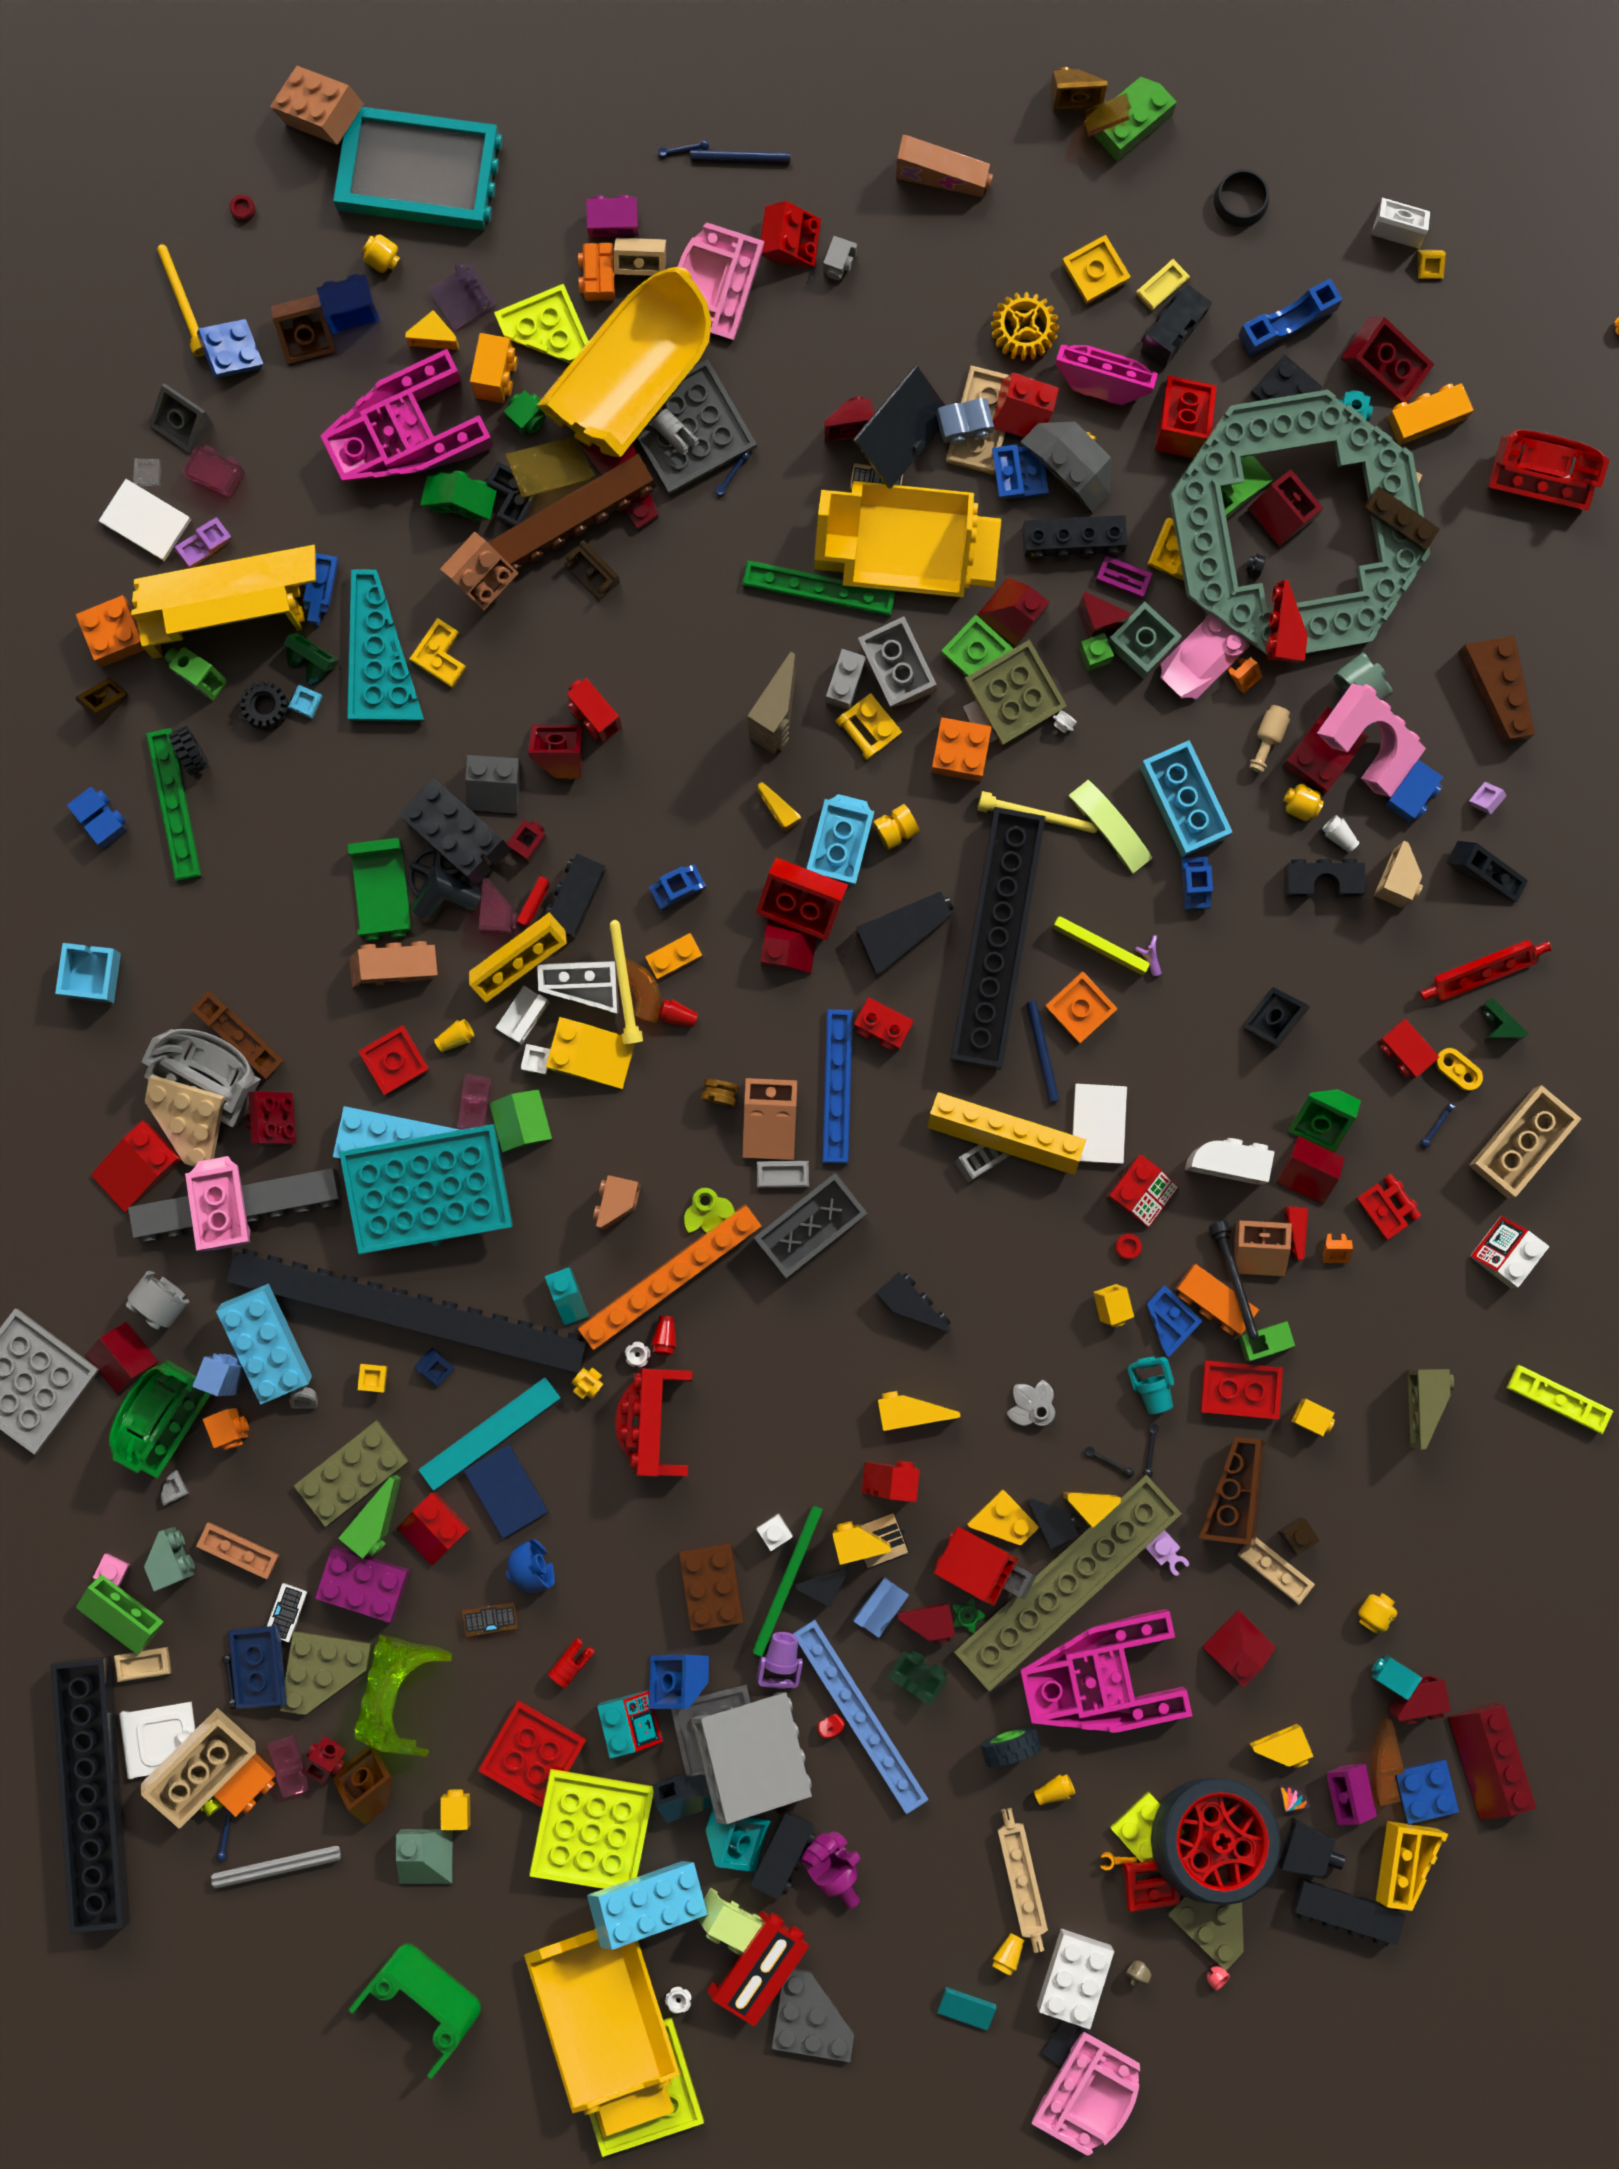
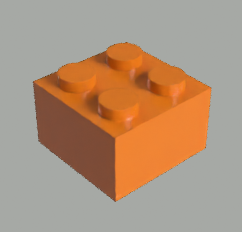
(110, 631)
(961, 749)

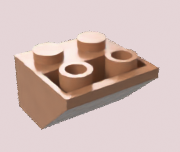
(479, 570)
(618, 1201)
(1262, 1247)

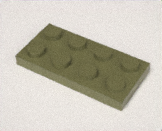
(351, 1473)

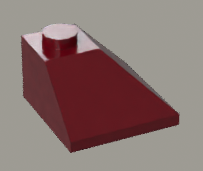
(848, 419)
(1013, 610)
(558, 749)
(787, 948)
(1239, 1648)

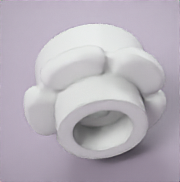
(1064, 721)
(639, 1361)
(678, 2007)

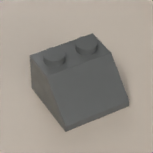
(492, 784)

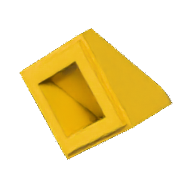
(1431, 264)

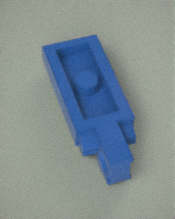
(319, 593)

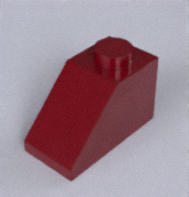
(930, 1622)

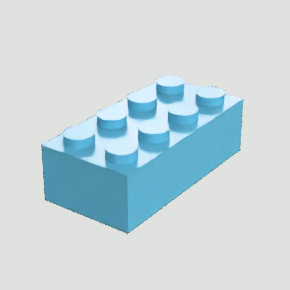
(1185, 799)
(264, 1344)
(647, 1905)

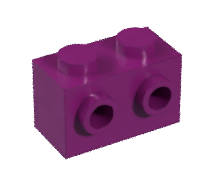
(612, 216)
(1351, 1794)

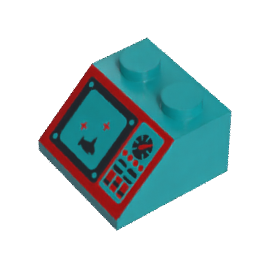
(629, 1724)

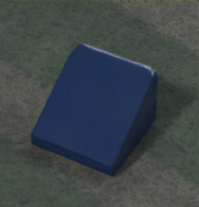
(434, 1367)

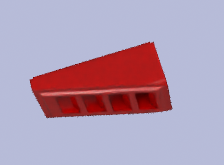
(1298, 1218)

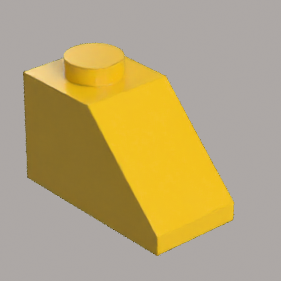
(1285, 1746)

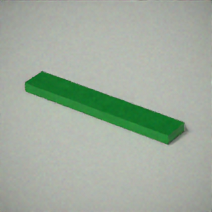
(817, 588)
(173, 806)
(787, 1580)

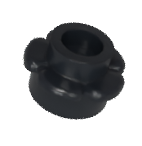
(1256, 564)

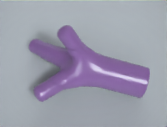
(1151, 957)

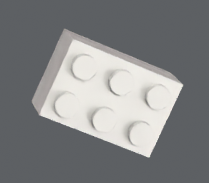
(1075, 1978)

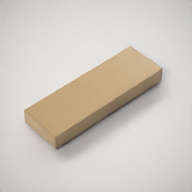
(1276, 1570)

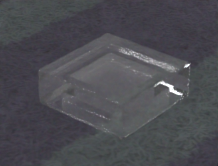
(147, 472)

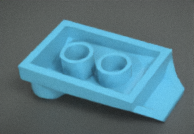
(841, 839)

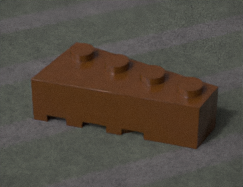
(1501, 686)
(1237, 1496)

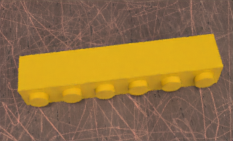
(1006, 1133)

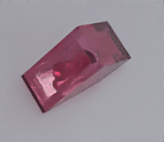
(495, 911)

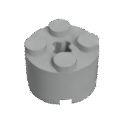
(157, 1300)

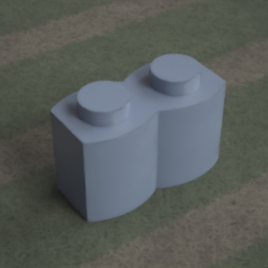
(965, 421)

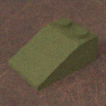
(1426, 1402)

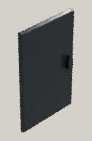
(899, 425)

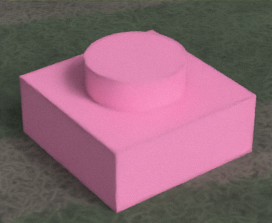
(112, 1569)

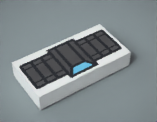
(287, 1610)

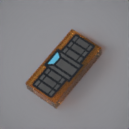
(490, 1619)

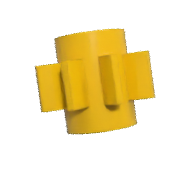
(587, 1383)

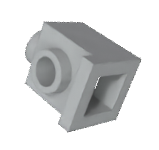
(839, 258)

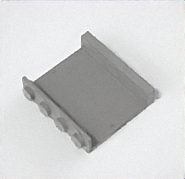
(752, 1758)

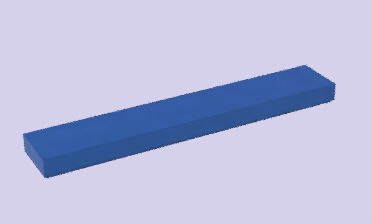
(837, 1086)

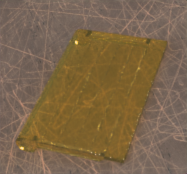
(549, 466)

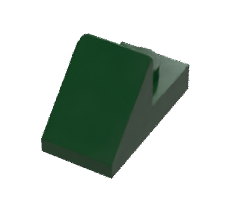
(1507, 1026)

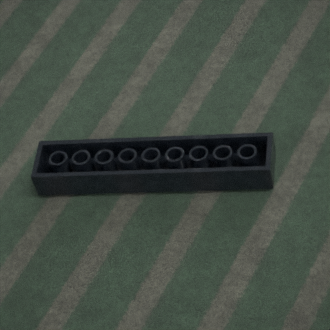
(997, 939)
(90, 1794)

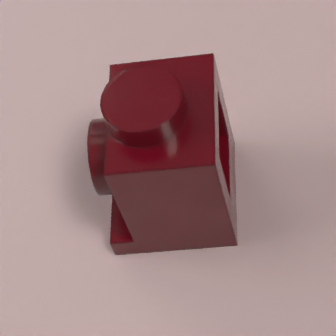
(526, 830)

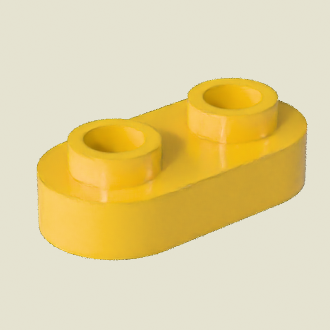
(1458, 1068)

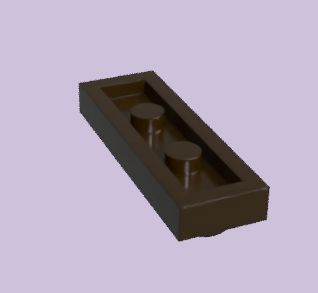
(1401, 519)

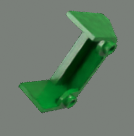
(432, 1990)

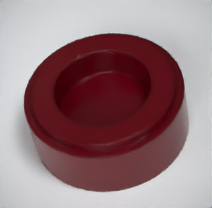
(242, 208)

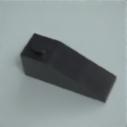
(1487, 870)

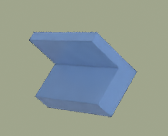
(881, 1607)

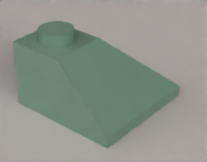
(424, 1856)

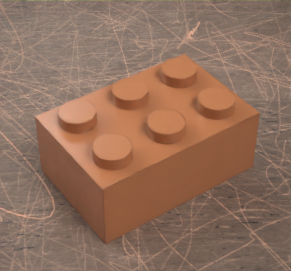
(317, 105)

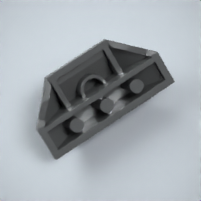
(1073, 460)

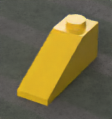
(906, 1411)

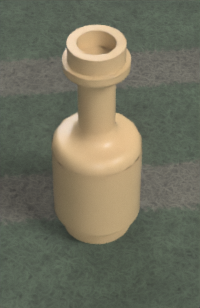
(1270, 733)

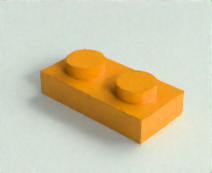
(673, 956)

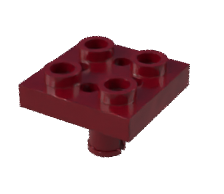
(271, 1118)

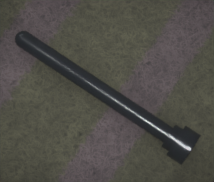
(1221, 1233)

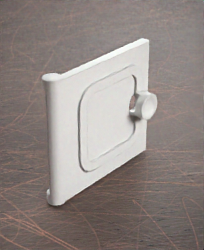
(153, 1735)

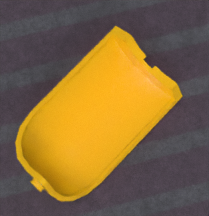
(632, 362)

